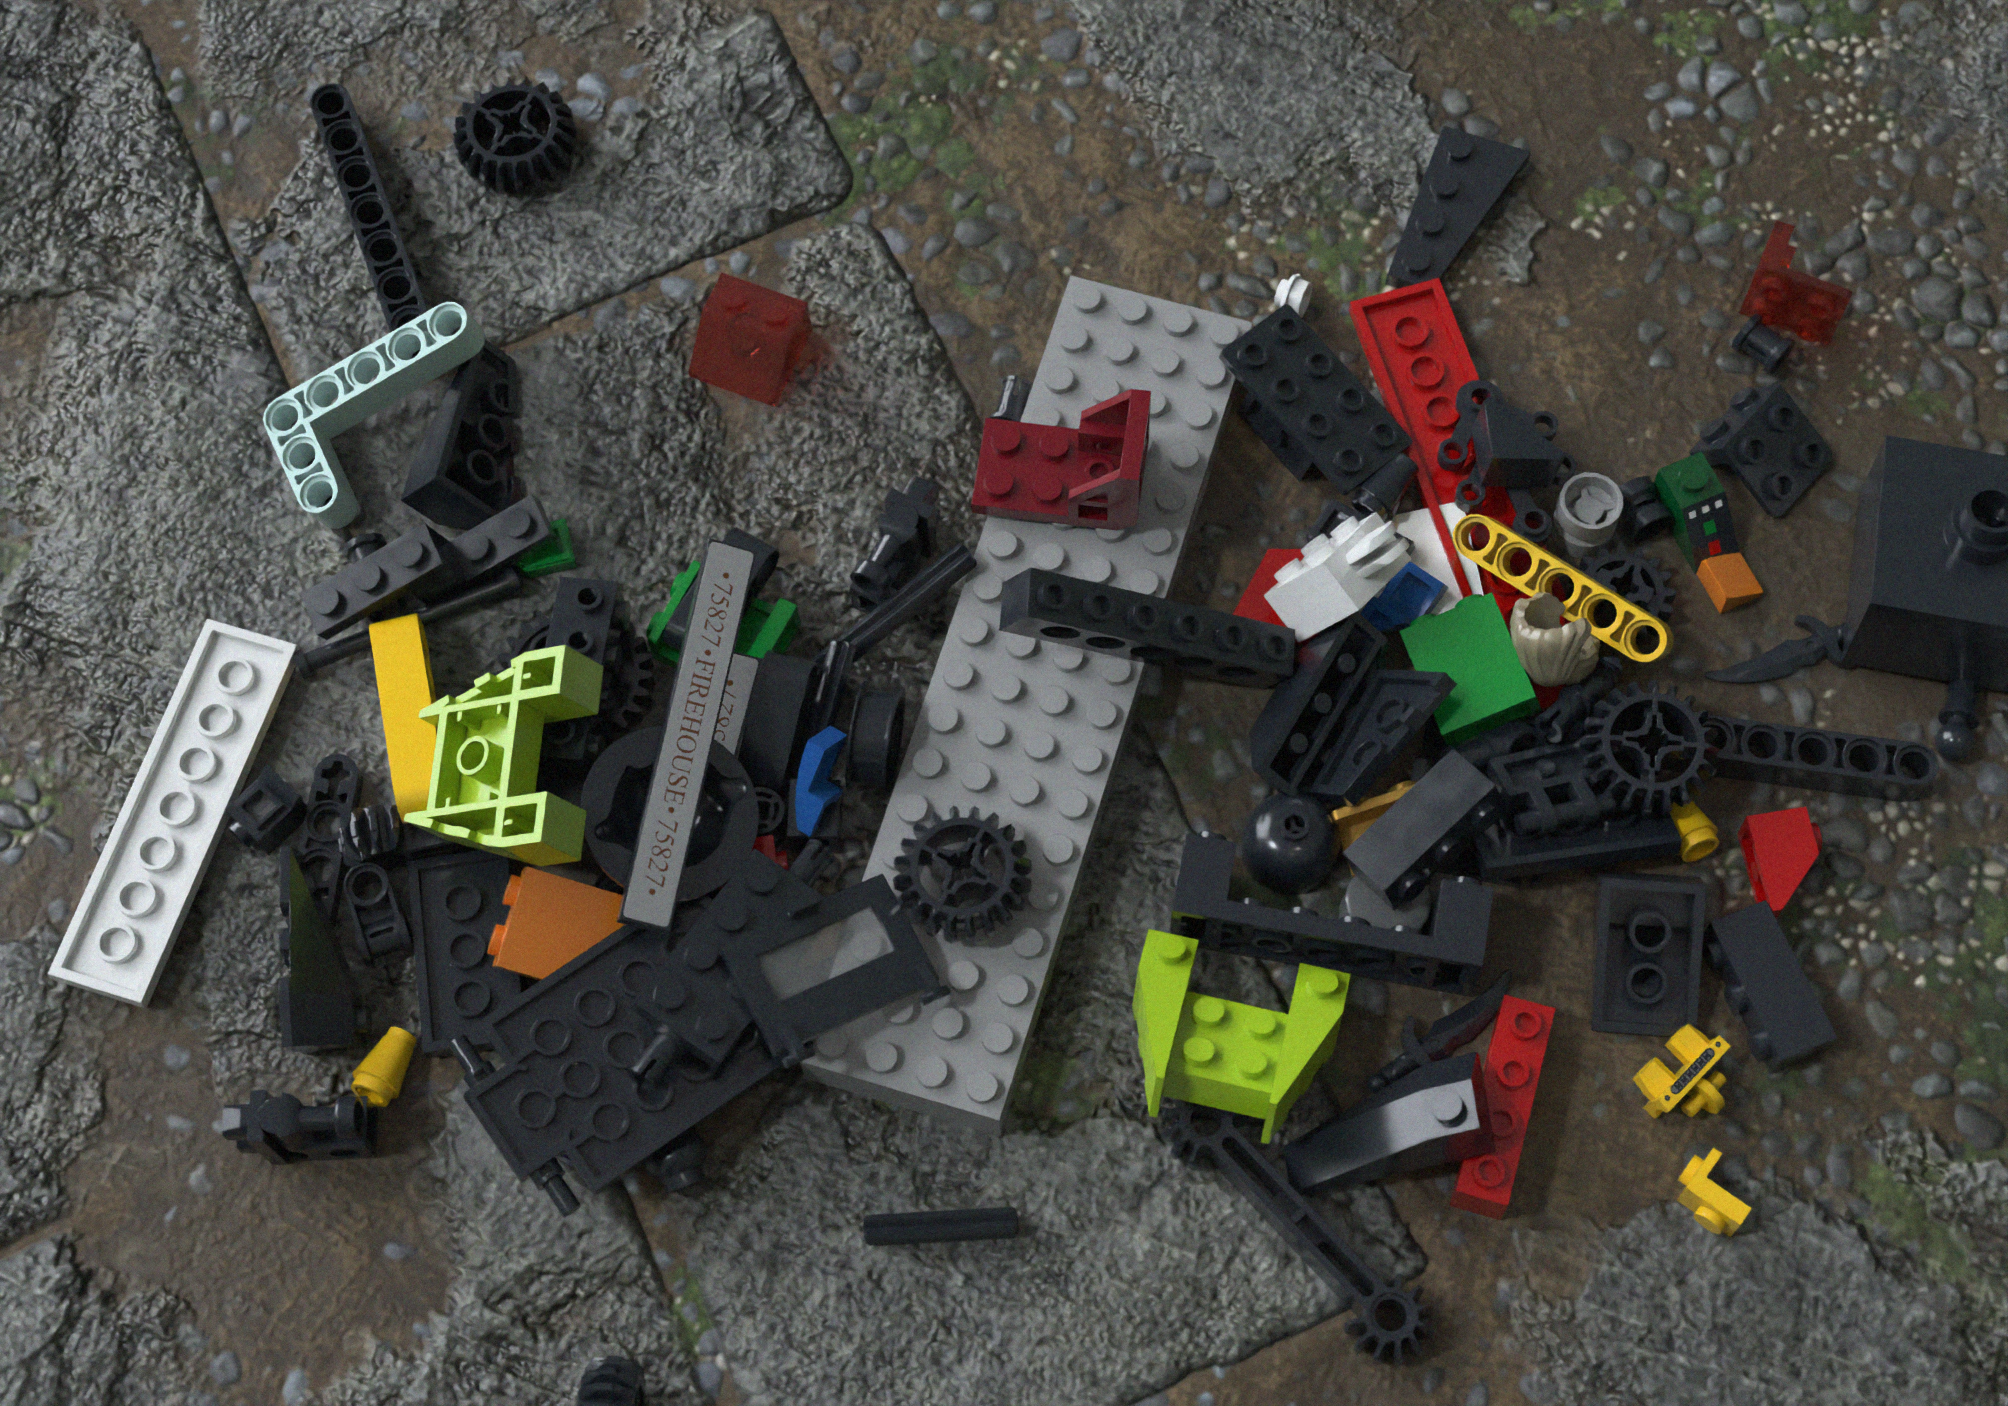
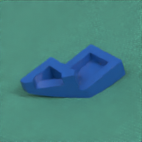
(1405, 598)
(813, 788)

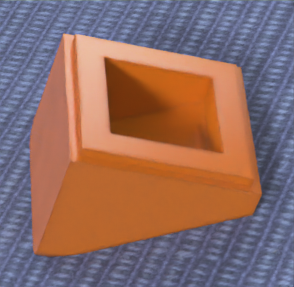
(1728, 581)

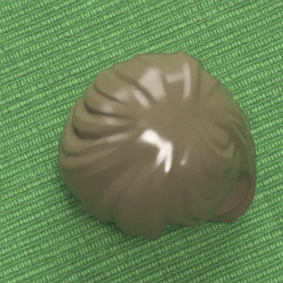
(1548, 650)

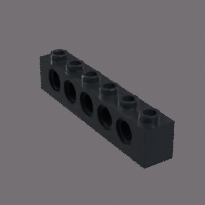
(1146, 628)

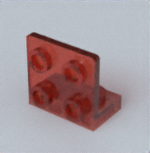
(1791, 297)

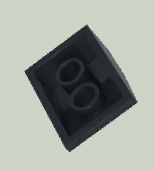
(1646, 952)

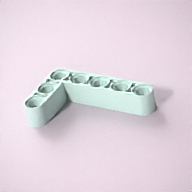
(360, 399)

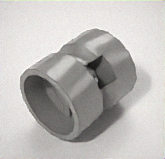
(1586, 514)

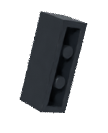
(1424, 830)
(1767, 988)

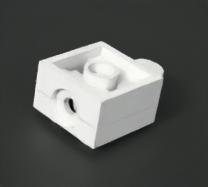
(1337, 574)

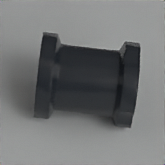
(1763, 344)

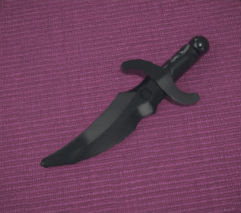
(1790, 654)
(1443, 1036)

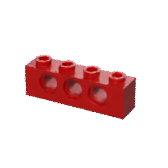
(1510, 1084)

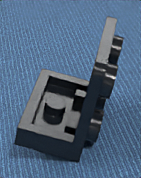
(1766, 446)

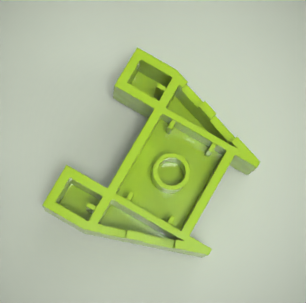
(491, 757)
(1225, 1049)

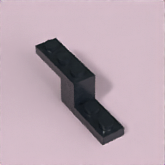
(428, 566)

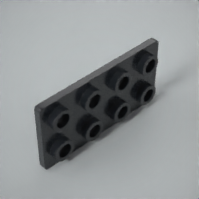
(1310, 403)

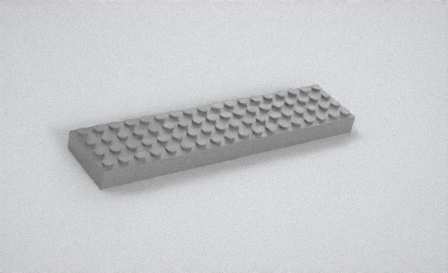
(1036, 721)

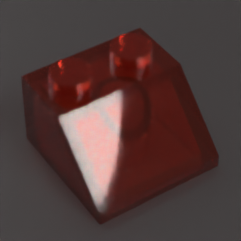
(749, 339)

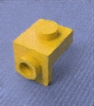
(1711, 1204)

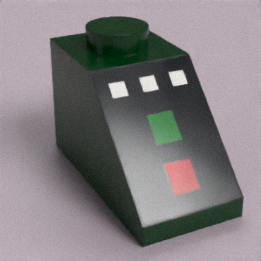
(1699, 509)

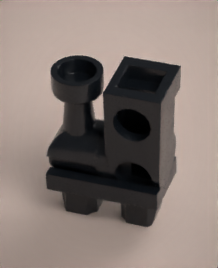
(905, 536)
(307, 1133)

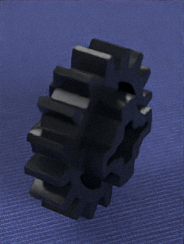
(1634, 572)

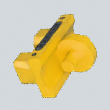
(1667, 1089)

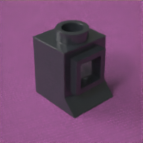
(266, 812)

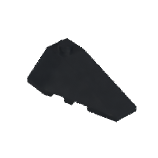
(1409, 1125)

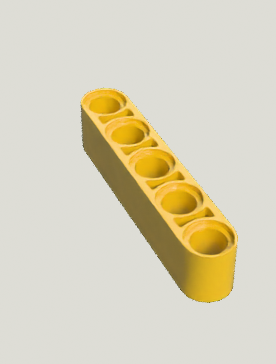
(1545, 570)
(405, 689)

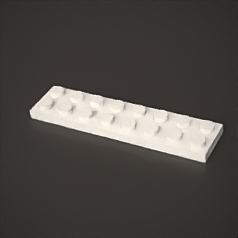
(174, 814)

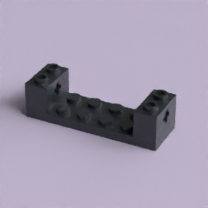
(1441, 962)

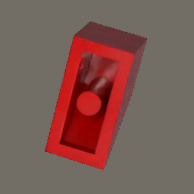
(1778, 853)

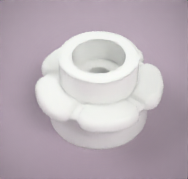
(1295, 293)

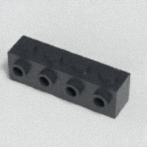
(589, 620)

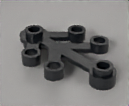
(1519, 496)

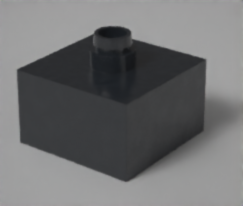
(1931, 565)

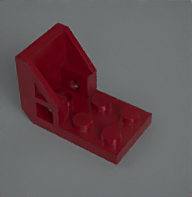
(1068, 473)

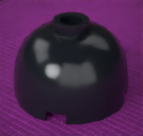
(1291, 843)

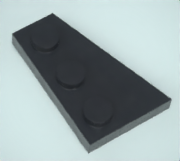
(1378, 730)

